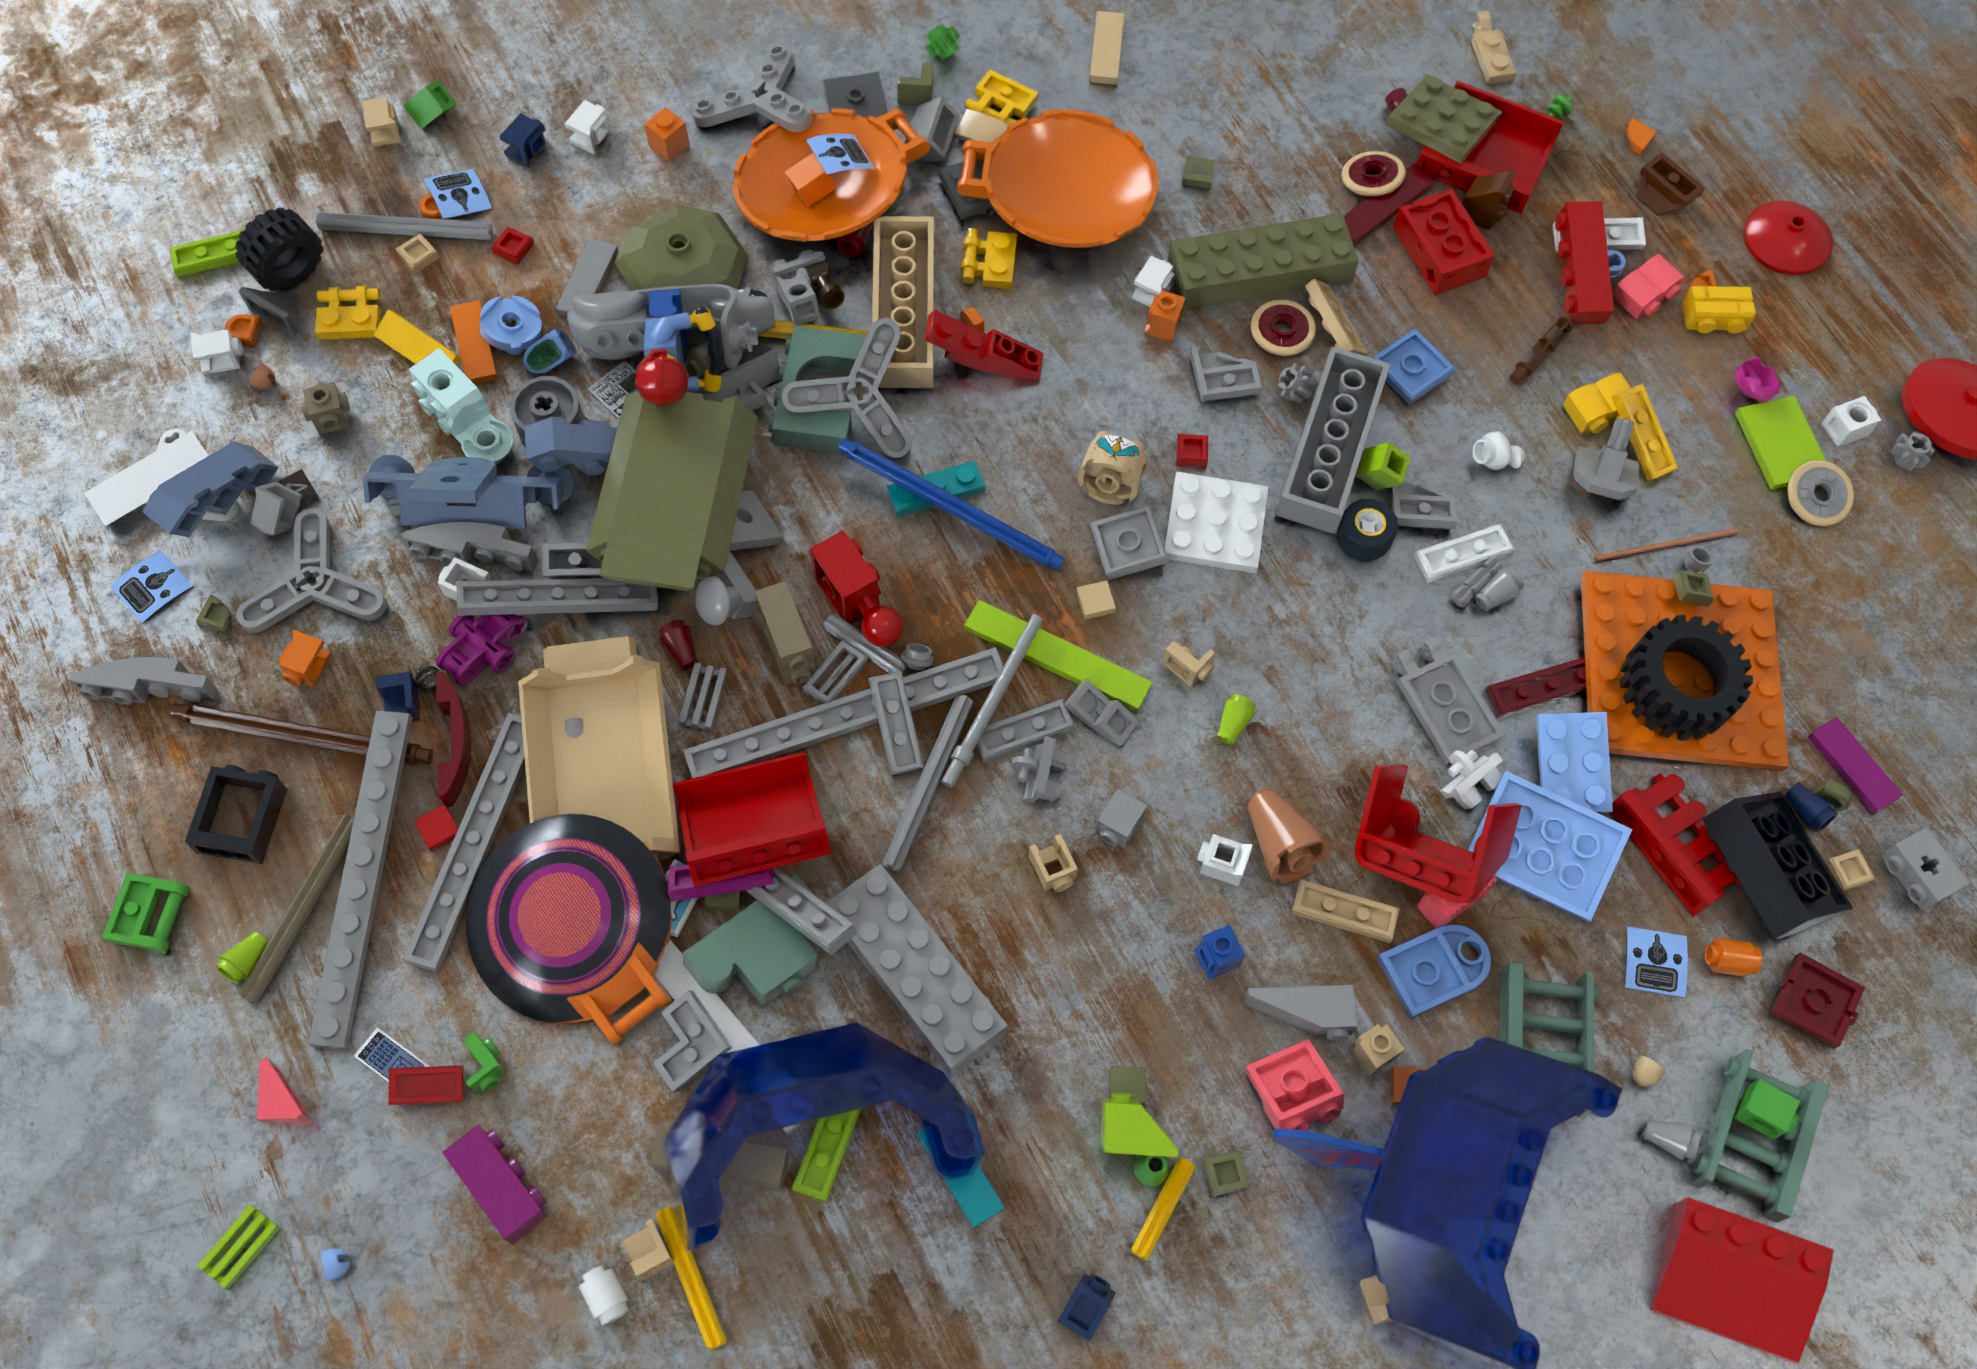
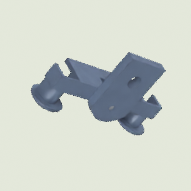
(463, 491)

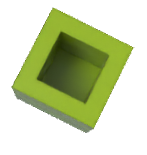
(1383, 466)

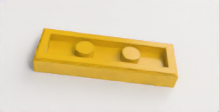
(409, 339)
(1647, 434)

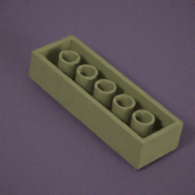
(1262, 260)

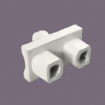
(1482, 770)

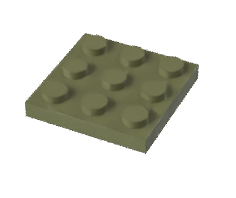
(1444, 118)

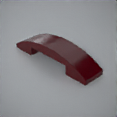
(454, 774)

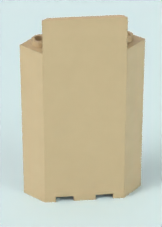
(621, 758)

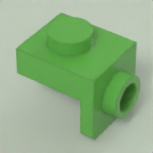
(485, 1053)

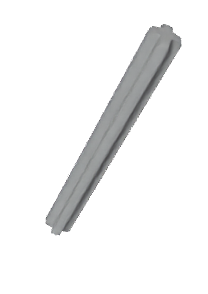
(404, 225)
(927, 784)

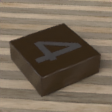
(299, 483)

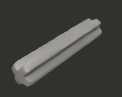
(879, 655)

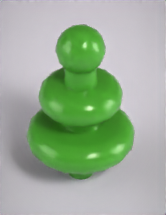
(1560, 106)

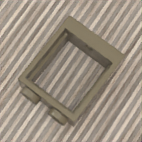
(785, 633)

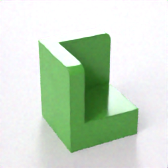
(429, 104)

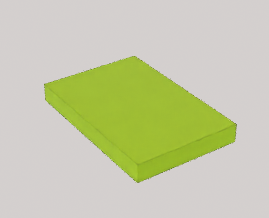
(1779, 438)

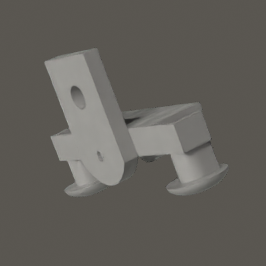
(731, 591)

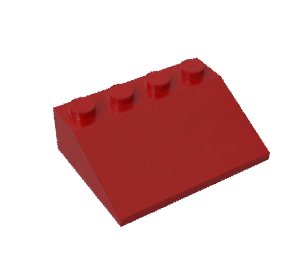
(1741, 1279)

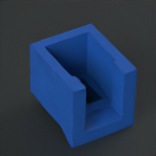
(1219, 952)

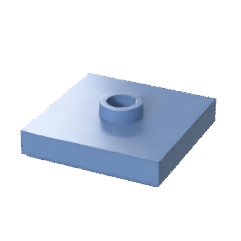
(1414, 366)

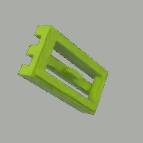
(229, 1237)

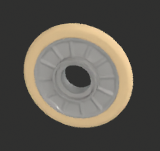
(1835, 482)

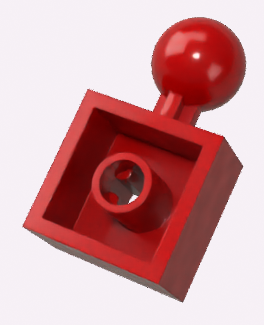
(854, 588)

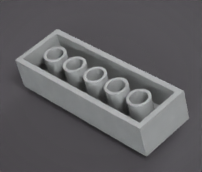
(1333, 440)
(918, 972)

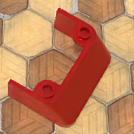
(1395, 849)

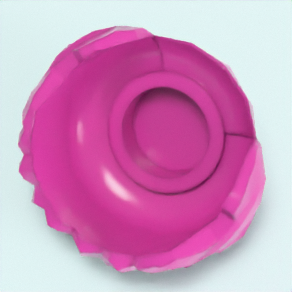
(1757, 380)

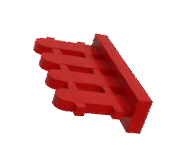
(1663, 849)

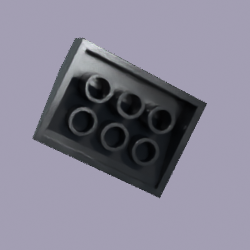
(1776, 863)

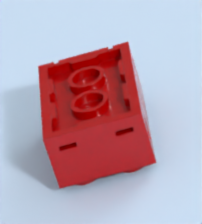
(1443, 241)

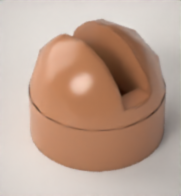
(262, 377)

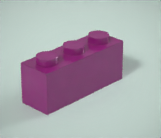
(496, 1183)

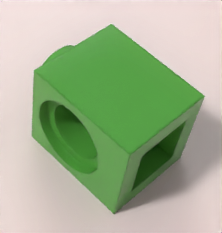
(1767, 1109)

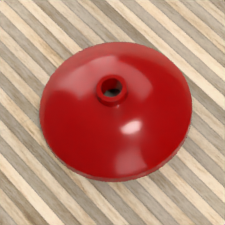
(1788, 237)

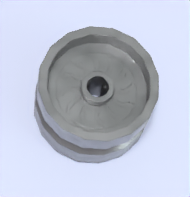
(543, 399)

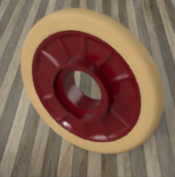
(1390, 178)
(1283, 343)

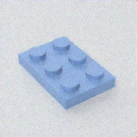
(1576, 758)

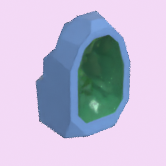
(548, 352)

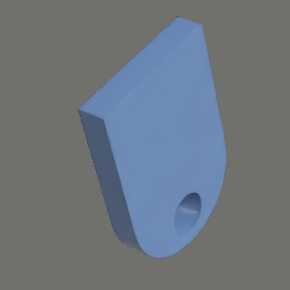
(1433, 970)

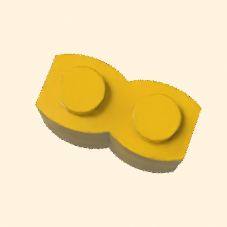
(1593, 406)

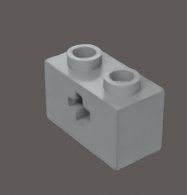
(1924, 869)

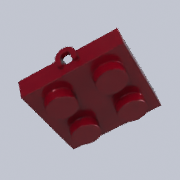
(1817, 1000)

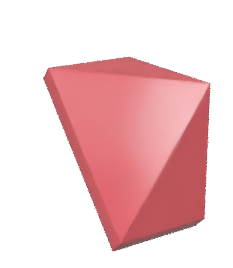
(276, 1097)

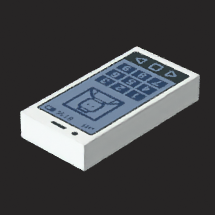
(383, 1052)

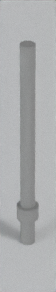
(964, 754)

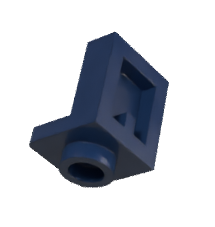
(1087, 1306)

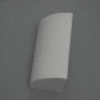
(936, 123)

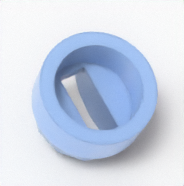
(331, 1265)

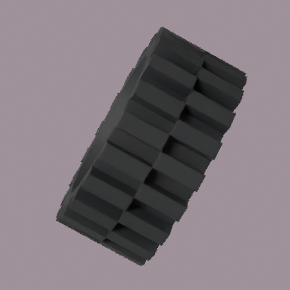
(1662, 702)

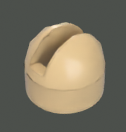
(1647, 1072)

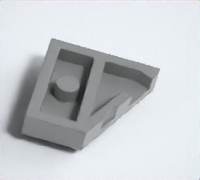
(1224, 376)
(1423, 506)

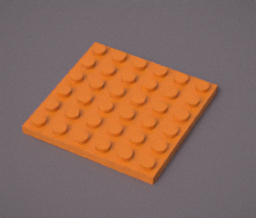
(1620, 612)

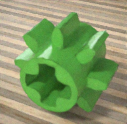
(942, 41)

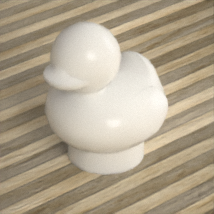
(1496, 453)

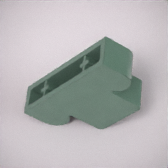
(756, 948)

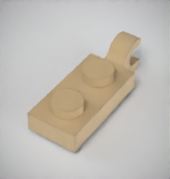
(1491, 51)

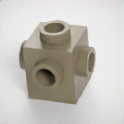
(326, 407)

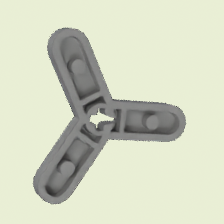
(751, 99)
(869, 370)
(313, 560)

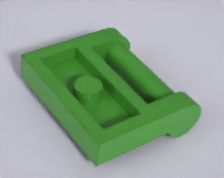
(136, 907)

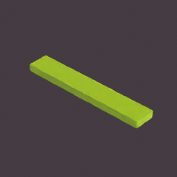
(1059, 656)

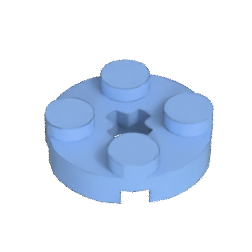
(507, 338)

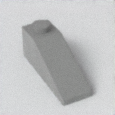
(1314, 1009)

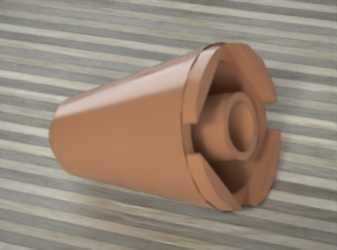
(1285, 837)

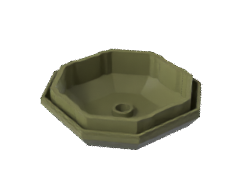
(707, 253)

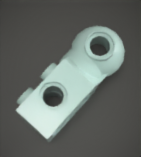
(459, 408)

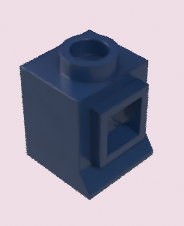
(525, 138)

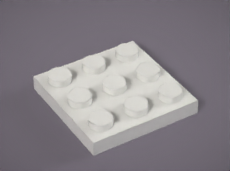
(1216, 522)

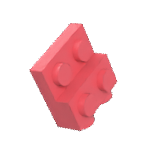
(1296, 1087)

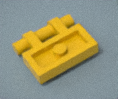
(1005, 94)
(999, 258)
(347, 321)

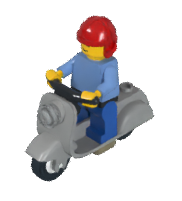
(663, 324)

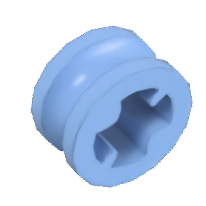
(1619, 262)

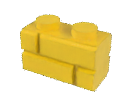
(1718, 308)

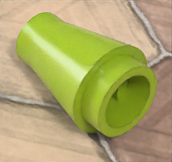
(1236, 715)
(241, 958)

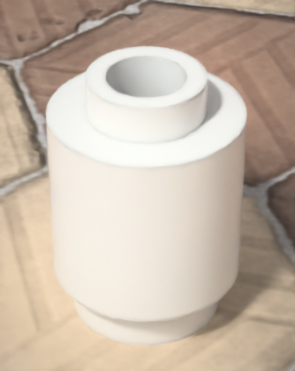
(604, 1295)

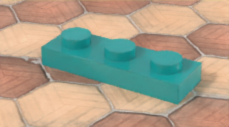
(958, 480)

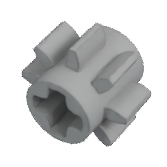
(1297, 383)
(1912, 450)

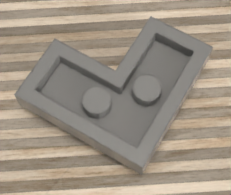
(698, 1044)

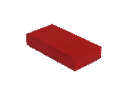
(426, 1085)

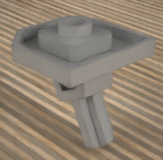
(1609, 470)

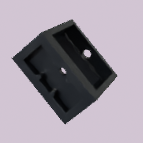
(231, 847)

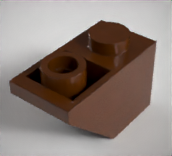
(1487, 197)

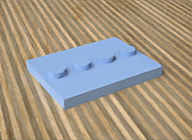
(1557, 847)

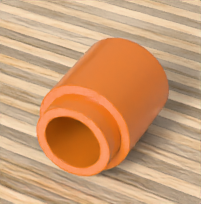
(1733, 957)

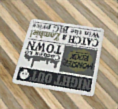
(615, 387)

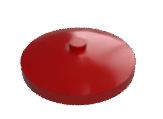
(1943, 404)

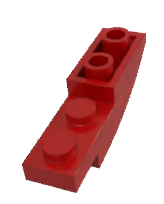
(985, 352)

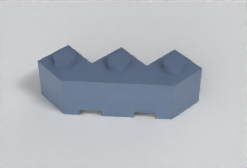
(556, 444)
(208, 486)

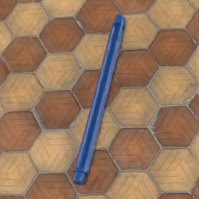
(951, 504)

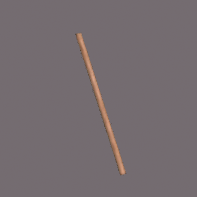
(1665, 544)

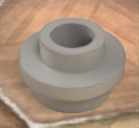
(917, 656)

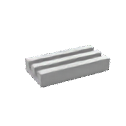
(708, 673)
(820, 695)

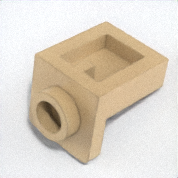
(1185, 665)

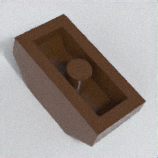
(1666, 186)

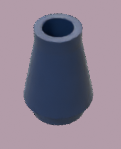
(1812, 808)

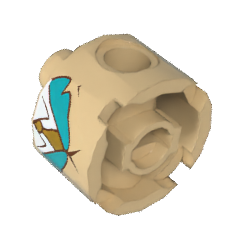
(1112, 468)

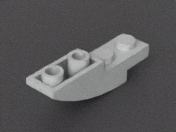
(467, 541)
(135, 678)

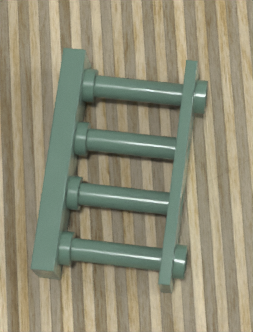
(1516, 1019)
(1787, 1164)

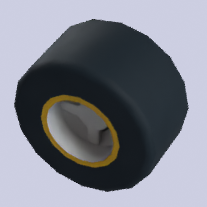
(1367, 529)

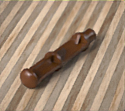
(1542, 350)

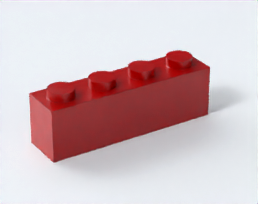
(1584, 262)

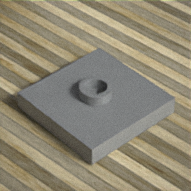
(1128, 542)

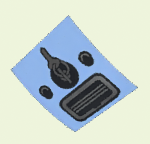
(839, 152)
(458, 193)
(150, 585)
(1656, 962)

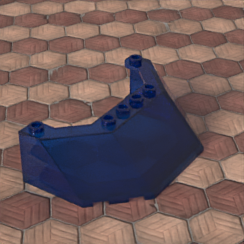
(800, 1083)
(1459, 1187)

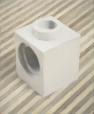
(1851, 421)

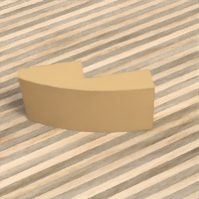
(979, 127)

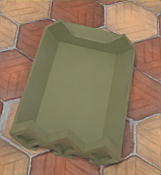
(672, 490)

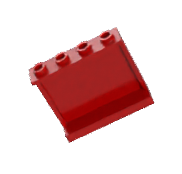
(1515, 144)
(750, 819)

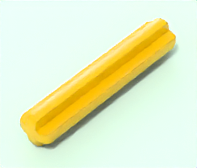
(1163, 1208)

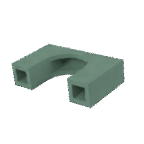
(809, 354)

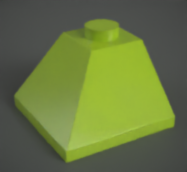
(1132, 1129)

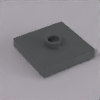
(856, 93)

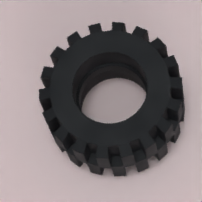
(279, 249)

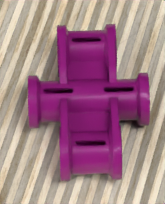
(480, 644)

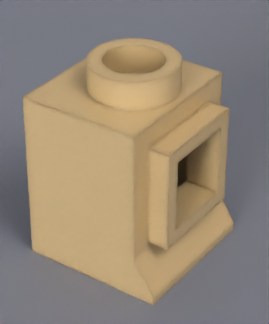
(381, 121)
(1057, 852)
(1375, 1049)

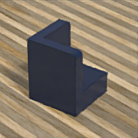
(400, 693)

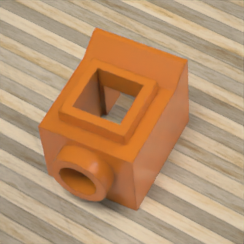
(1164, 315)
(303, 659)

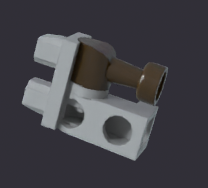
(800, 279)

